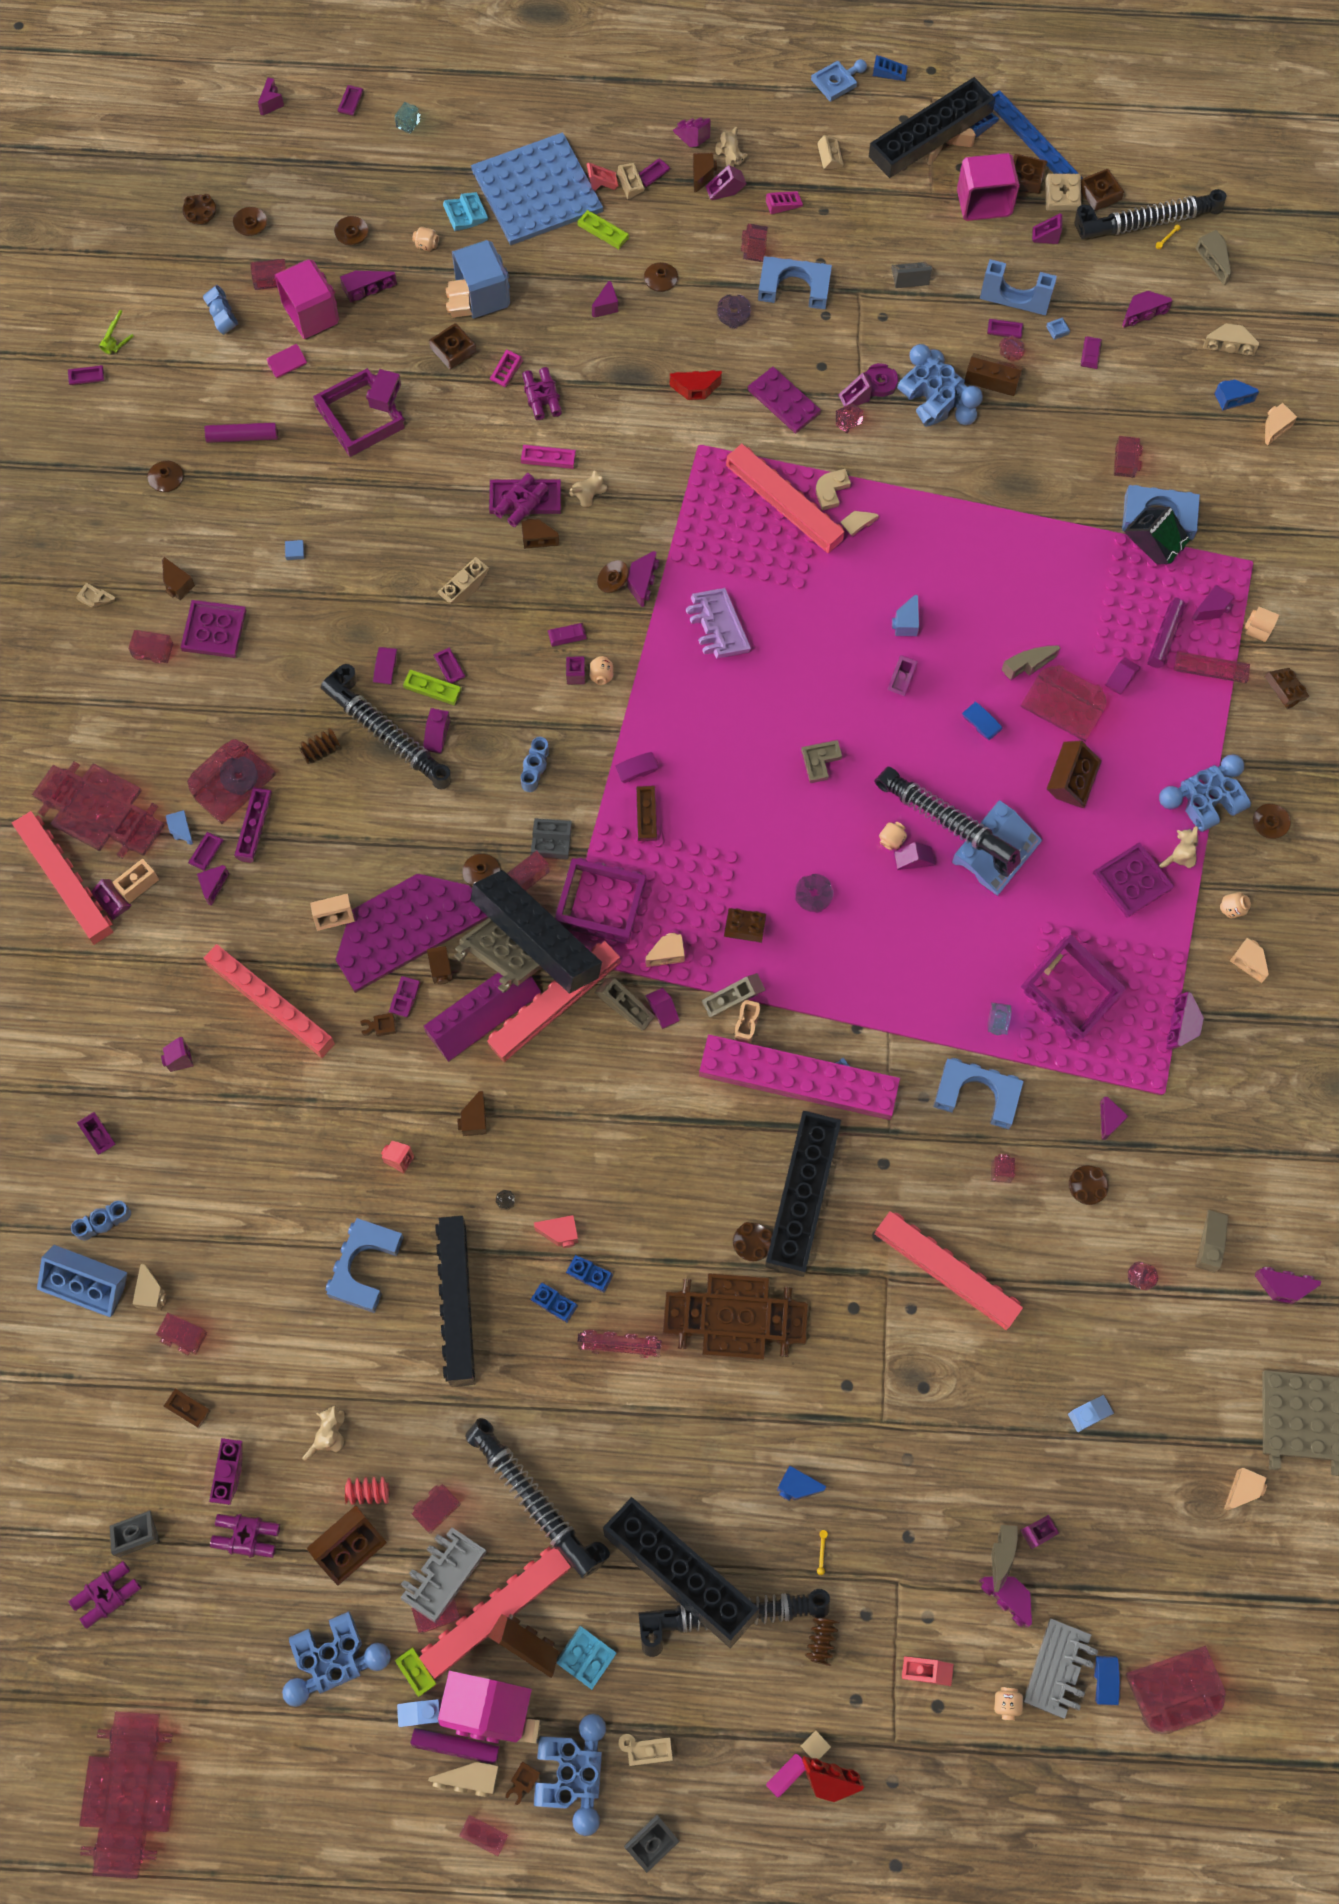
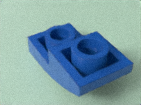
(982, 720)
(589, 1273)
(554, 1302)
(1107, 1680)

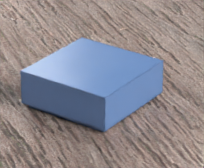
(1058, 328)
(294, 550)

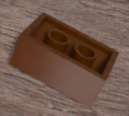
(993, 374)
(1074, 773)
(346, 1545)
(525, 1644)

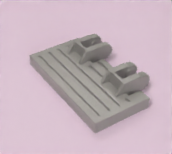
(444, 1573)
(1055, 1668)

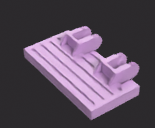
(721, 619)

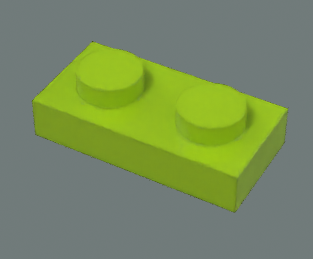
(415, 1672)

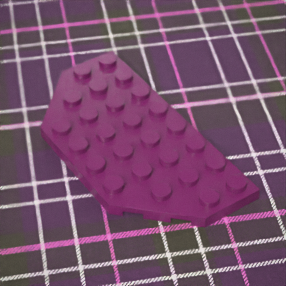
(403, 926)

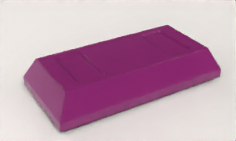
(350, 100)
(653, 172)
(1004, 328)
(1091, 352)
(85, 375)
(567, 634)
(449, 665)
(205, 851)

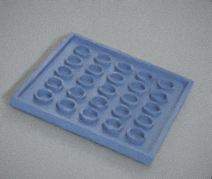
(536, 188)

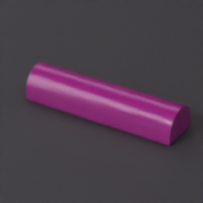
(241, 432)
(1166, 633)
(253, 825)
(455, 1746)

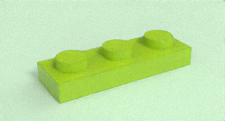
(603, 229)
(432, 687)

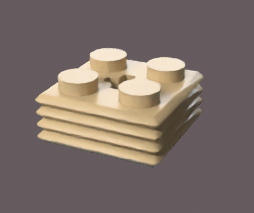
(1054, 196)

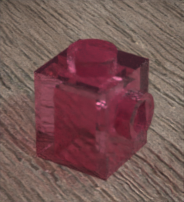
(1003, 1168)

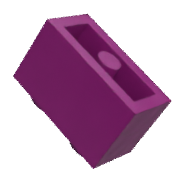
(384, 390)

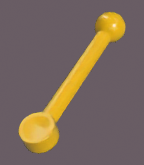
(1159, 244)
(823, 1534)

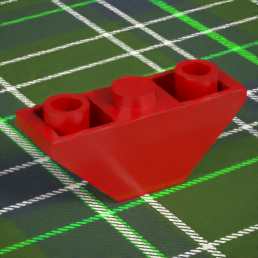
(695, 384)
(830, 1780)

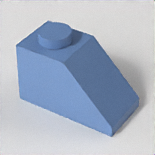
(907, 618)

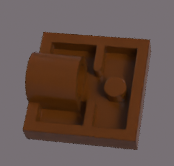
(1287, 687)
(745, 925)

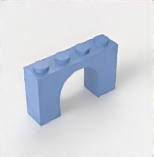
(778, 269)
(998, 291)
(1183, 505)
(1005, 1089)
(362, 1237)

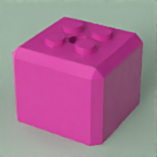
(987, 186)
(307, 298)
(484, 1708)

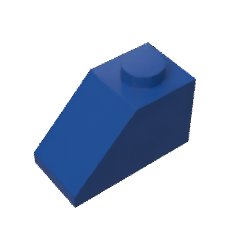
(1234, 394)
(797, 1485)

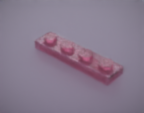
(1212, 667)

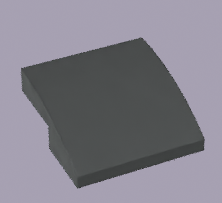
(551, 838)

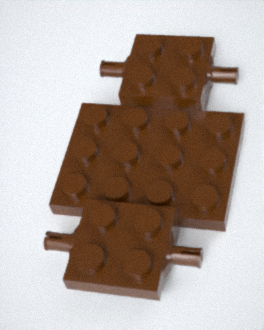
(735, 1317)

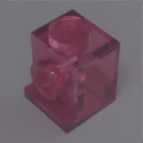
(848, 417)

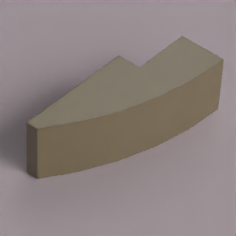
(1029, 661)
(1003, 1555)

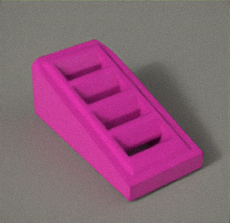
(777, 197)
(508, 355)

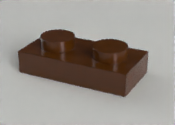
(187, 1408)

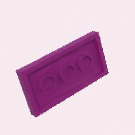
(784, 400)
(549, 503)

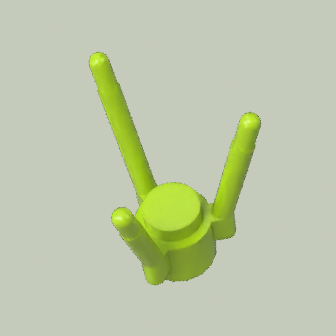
(108, 343)

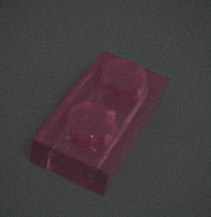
(483, 1835)

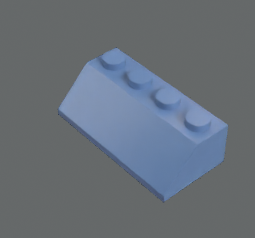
(81, 1280)

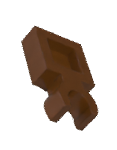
(382, 1025)
(524, 1780)

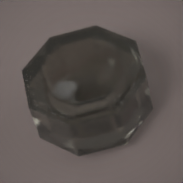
(505, 1200)

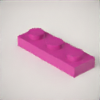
(548, 456)

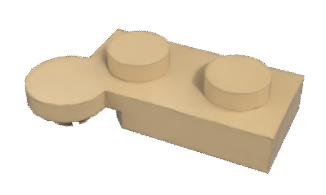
(645, 1751)

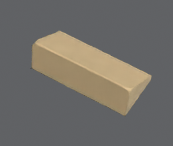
(830, 153)
(630, 180)

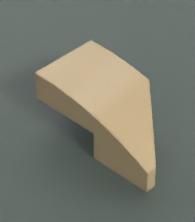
(858, 520)
(93, 597)

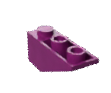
(364, 283)

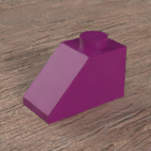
(726, 183)
(1214, 604)
(436, 730)
(177, 1055)

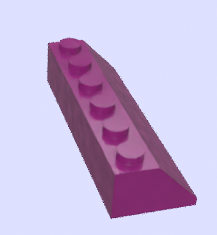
(478, 1014)

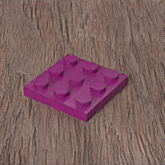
(213, 628)
(1133, 880)

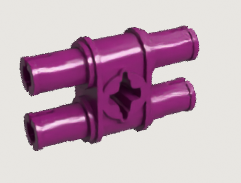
(542, 393)
(521, 500)
(237, 1544)
(94, 1592)

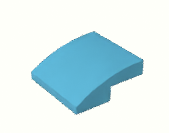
(465, 211)
(585, 1657)

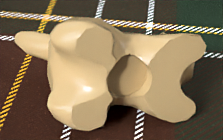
(729, 148)
(588, 488)
(1186, 850)
(328, 1436)

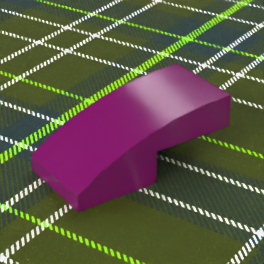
(385, 665)
(636, 766)
(404, 997)

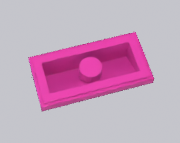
(286, 361)
(786, 1776)

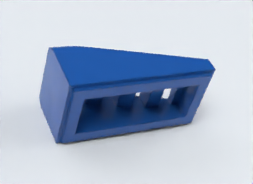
(882, 63)
(984, 124)

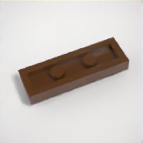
(646, 813)

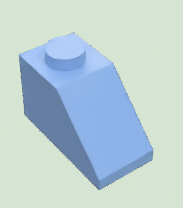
(1090, 1413)
(418, 1713)

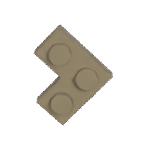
(816, 756)

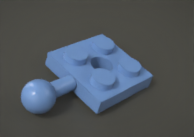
(837, 73)

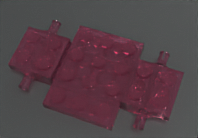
(98, 808)
(127, 1795)

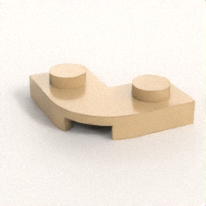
(828, 485)

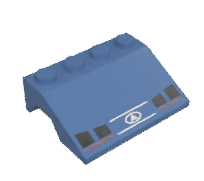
(1010, 828)

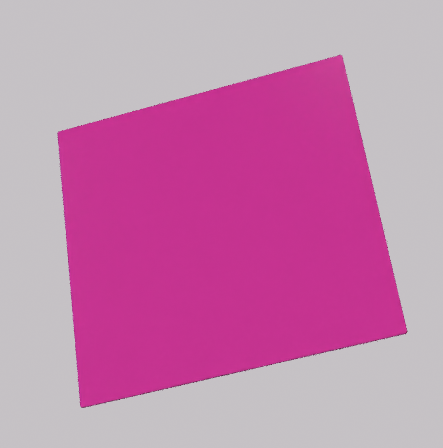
(927, 943)

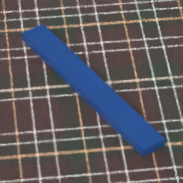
(1031, 135)

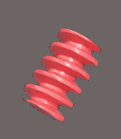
(366, 1491)

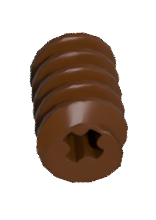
(319, 745)
(822, 1641)

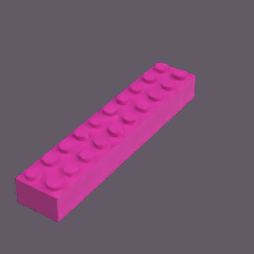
(799, 1077)

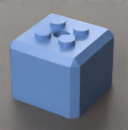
(485, 277)

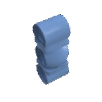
(220, 309)
(534, 756)
(110, 1219)

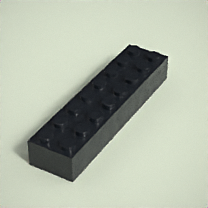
(931, 127)
(536, 931)
(803, 1193)
(456, 1301)
(681, 1572)

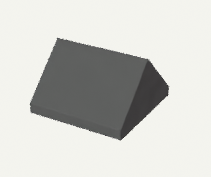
(911, 274)
(133, 1534)
(651, 1843)

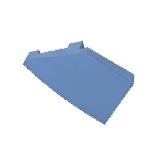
(179, 827)

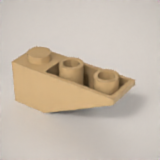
(475, 1776)

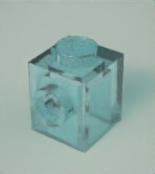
(407, 117)
(999, 1018)

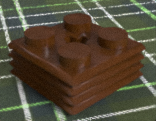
(1029, 172)
(1101, 189)
(452, 346)

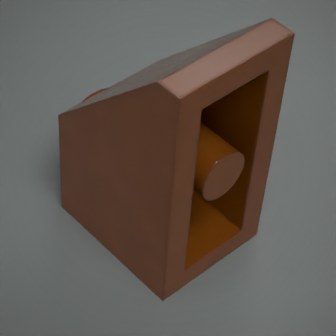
(703, 169)
(538, 534)
(176, 580)
(439, 965)
(473, 1117)

